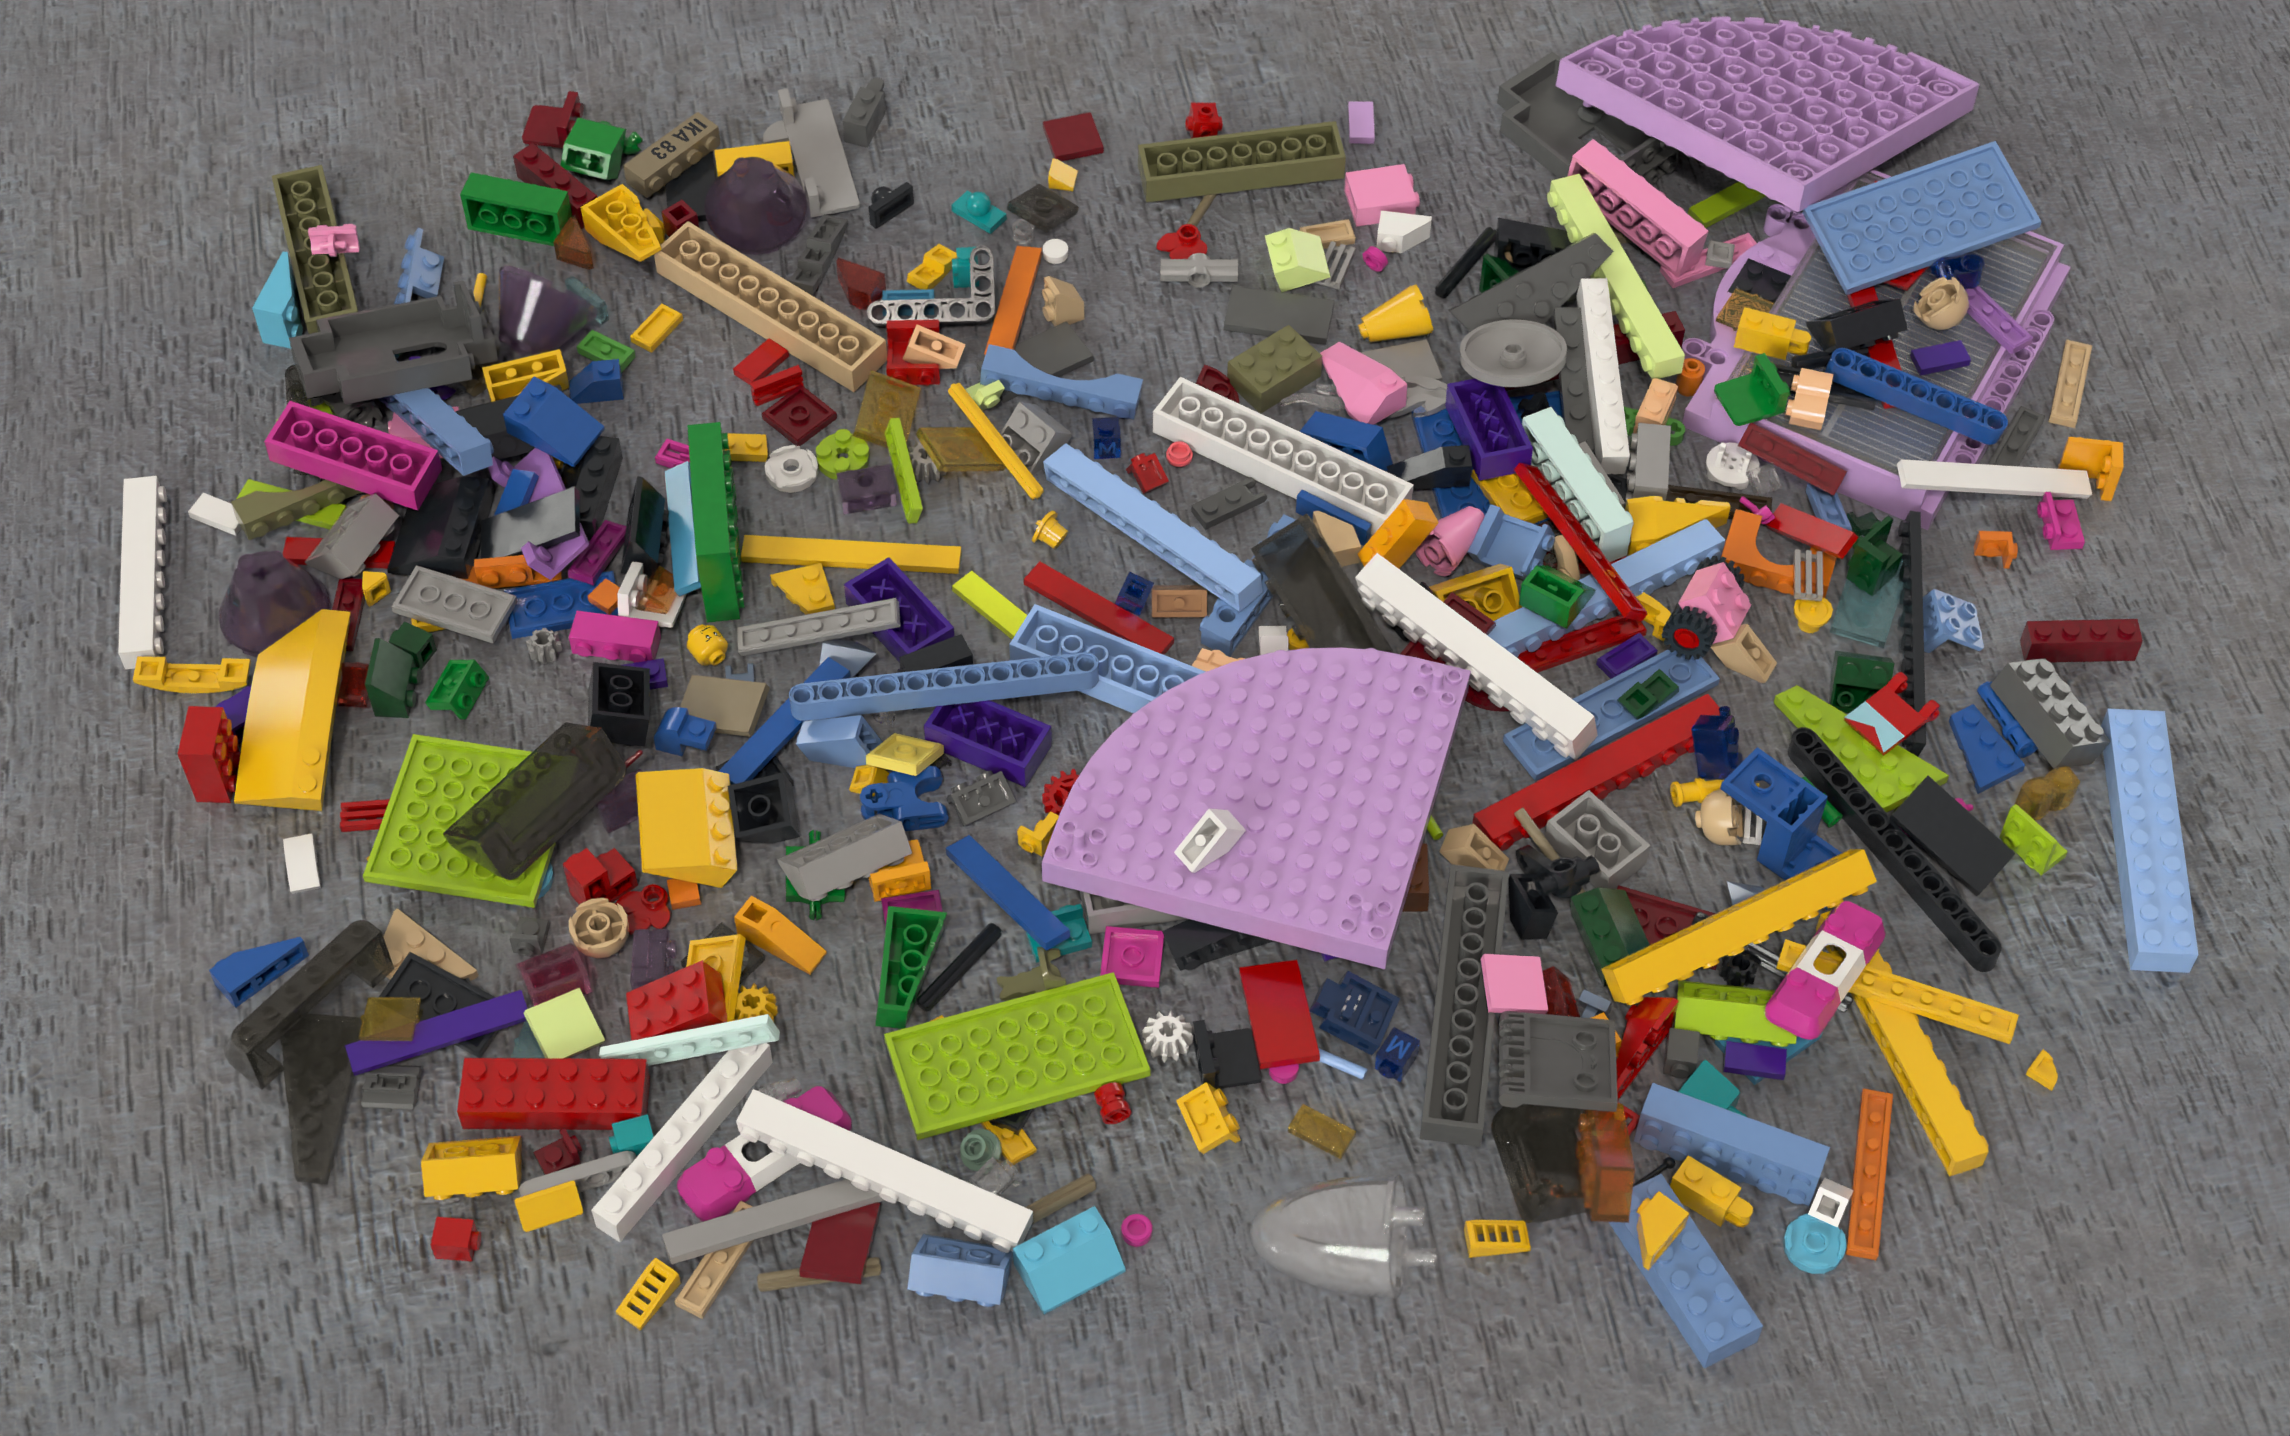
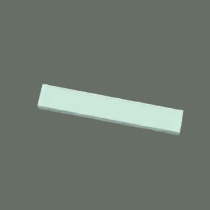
(696, 1041)

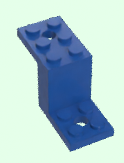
(1791, 813)

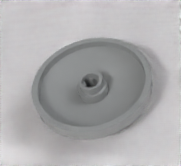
(1513, 353)

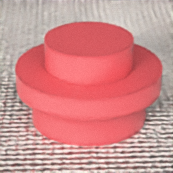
(1179, 454)

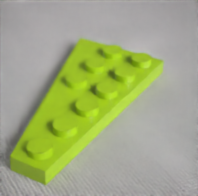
(1884, 777)

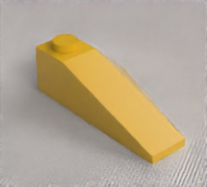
(1660, 519)

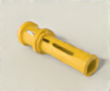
(1693, 790)

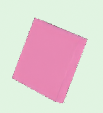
(1514, 984)

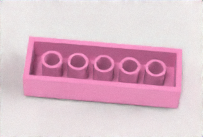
(1640, 209)

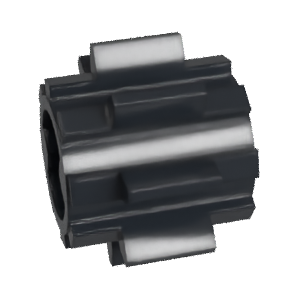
(1738, 970)

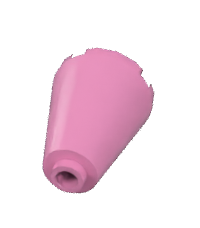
(1450, 540)

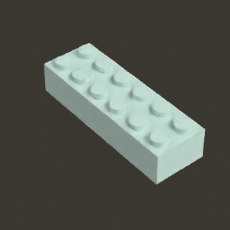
(1578, 483)

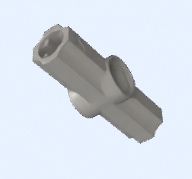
(1199, 270)

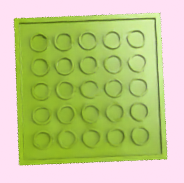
(431, 793)

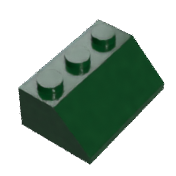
(1607, 926)

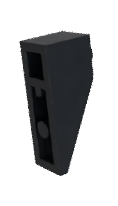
(1436, 468)

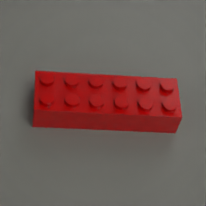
(552, 1093)

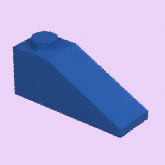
(253, 969)

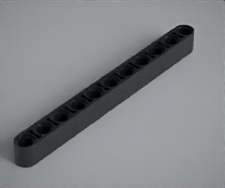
(1901, 856)

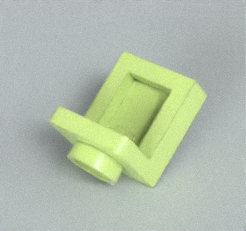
(986, 396)

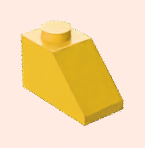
(1658, 1226)

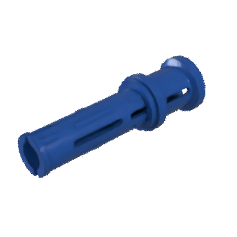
(2011, 729)

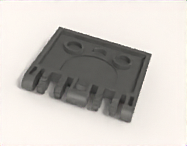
(1557, 1061)

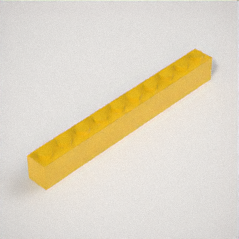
(1738, 926)
(1921, 1077)

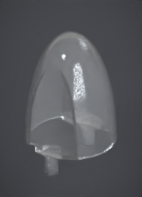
(1343, 1235)

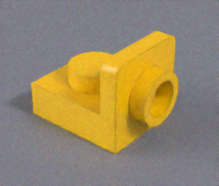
(1037, 840)

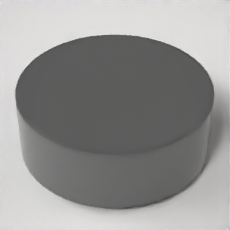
(1590, 114)

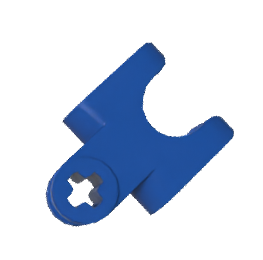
(900, 800)

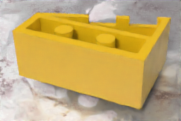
(512, 377)

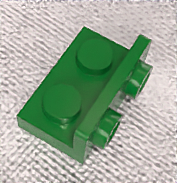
(458, 687)

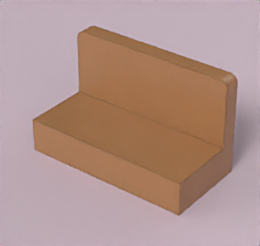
(1179, 601)

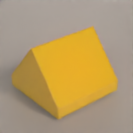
(375, 586)

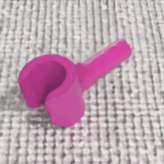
(1765, 512)

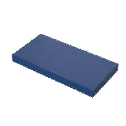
(552, 605)

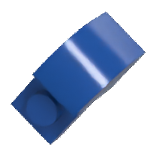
(682, 730)

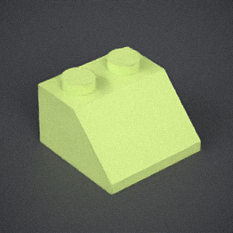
(1296, 258)

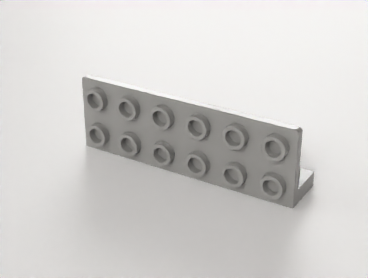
(818, 155)

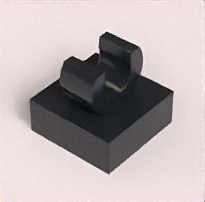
(1536, 404)

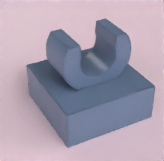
(1594, 1004)

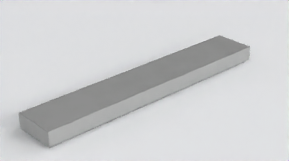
(818, 627)

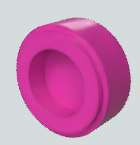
(1375, 259)
(1284, 1074)
(1136, 1230)

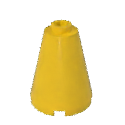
(1397, 318)

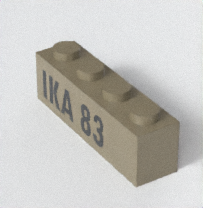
(672, 154)

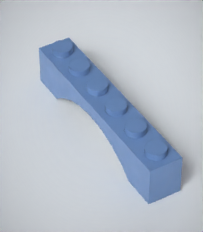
(1111, 395)

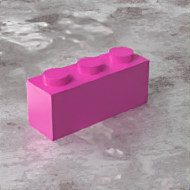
(614, 637)

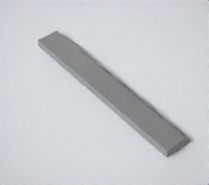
(765, 1220)

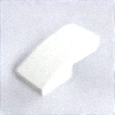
(301, 863)

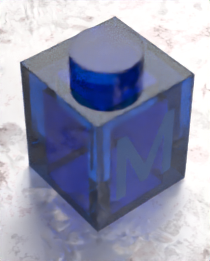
(1106, 438)
(1397, 1055)

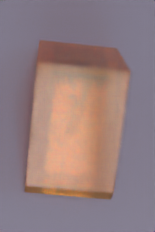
(572, 247)

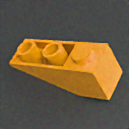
(777, 935)

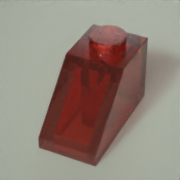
(860, 283)

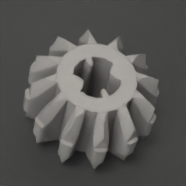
(923, 465)

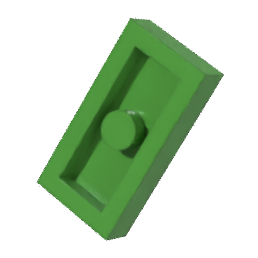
(600, 347)

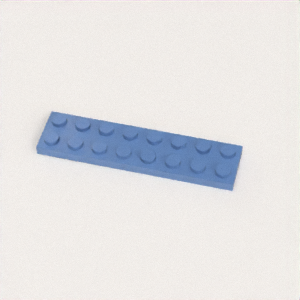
(1611, 717)

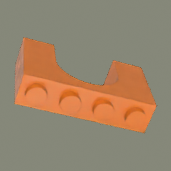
(1757, 570)

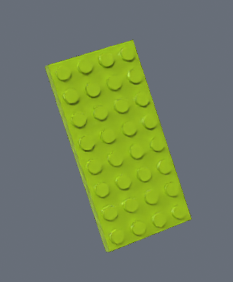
(1016, 1055)

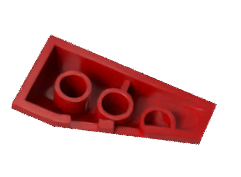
(1644, 1033)

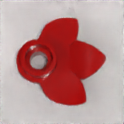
(1182, 243)
(643, 912)

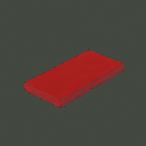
(1279, 1014)

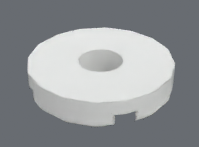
(791, 480)

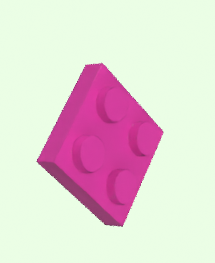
(1133, 956)

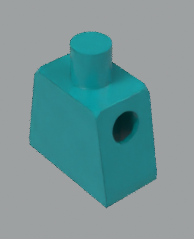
(1712, 1087)

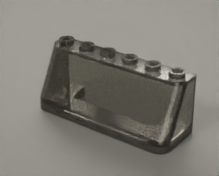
(1316, 589)
(538, 800)
(355, 950)

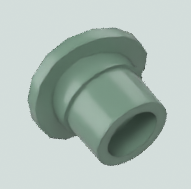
(979, 1148)

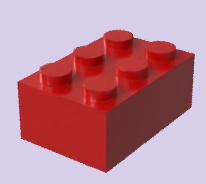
(209, 754)
(677, 1002)

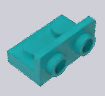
(1079, 937)

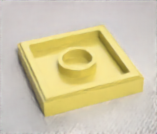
(905, 754)

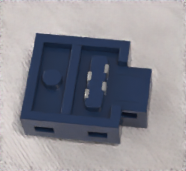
(1355, 1011)

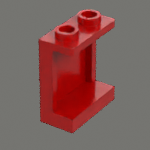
(898, 338)

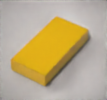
(656, 328)

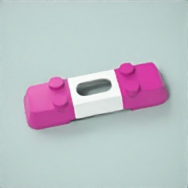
(1810, 998)
(726, 1178)

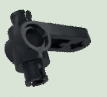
(1561, 876)

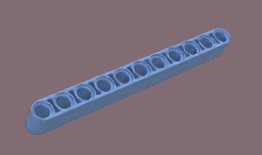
(899, 690)

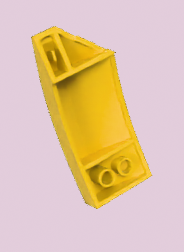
(293, 715)

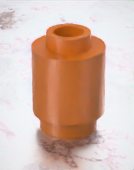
(1691, 377)

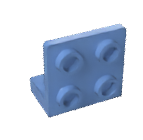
(1950, 619)

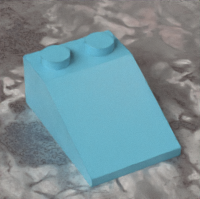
(279, 306)

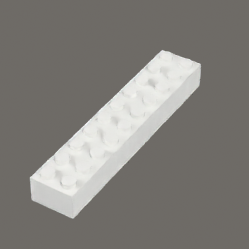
(1276, 453)
(1466, 647)

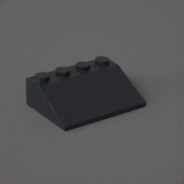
(444, 529)

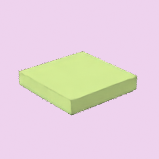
(564, 1025)

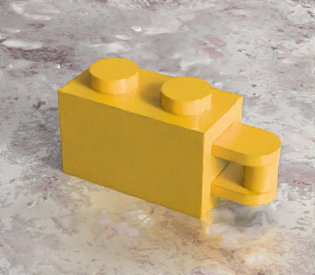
(1770, 335)
(1710, 1194)

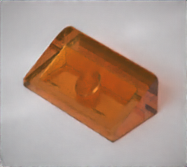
(658, 592)

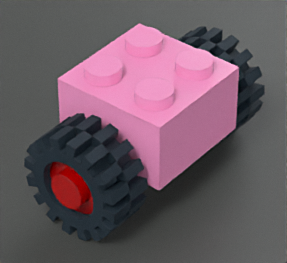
(1710, 609)

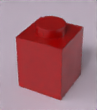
(455, 1239)

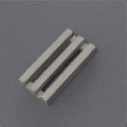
(1340, 251)
(1808, 557)

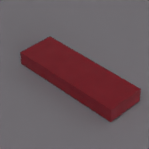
(350, 598)

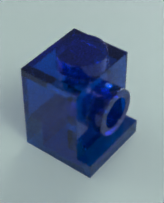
(1134, 593)

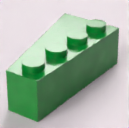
(906, 958)

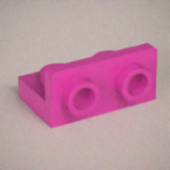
(2060, 523)

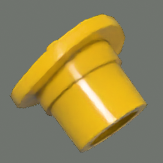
(1050, 530)
(1812, 614)

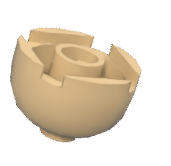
(1942, 304)
(1720, 819)
(599, 928)

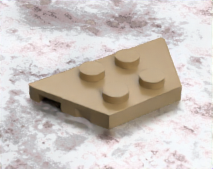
(407, 936)

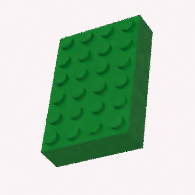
(715, 522)

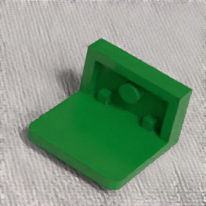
(1755, 394)

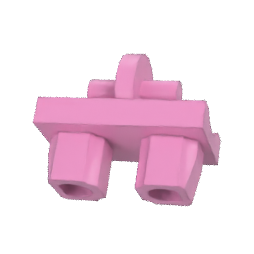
(334, 239)

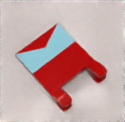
(1887, 718)

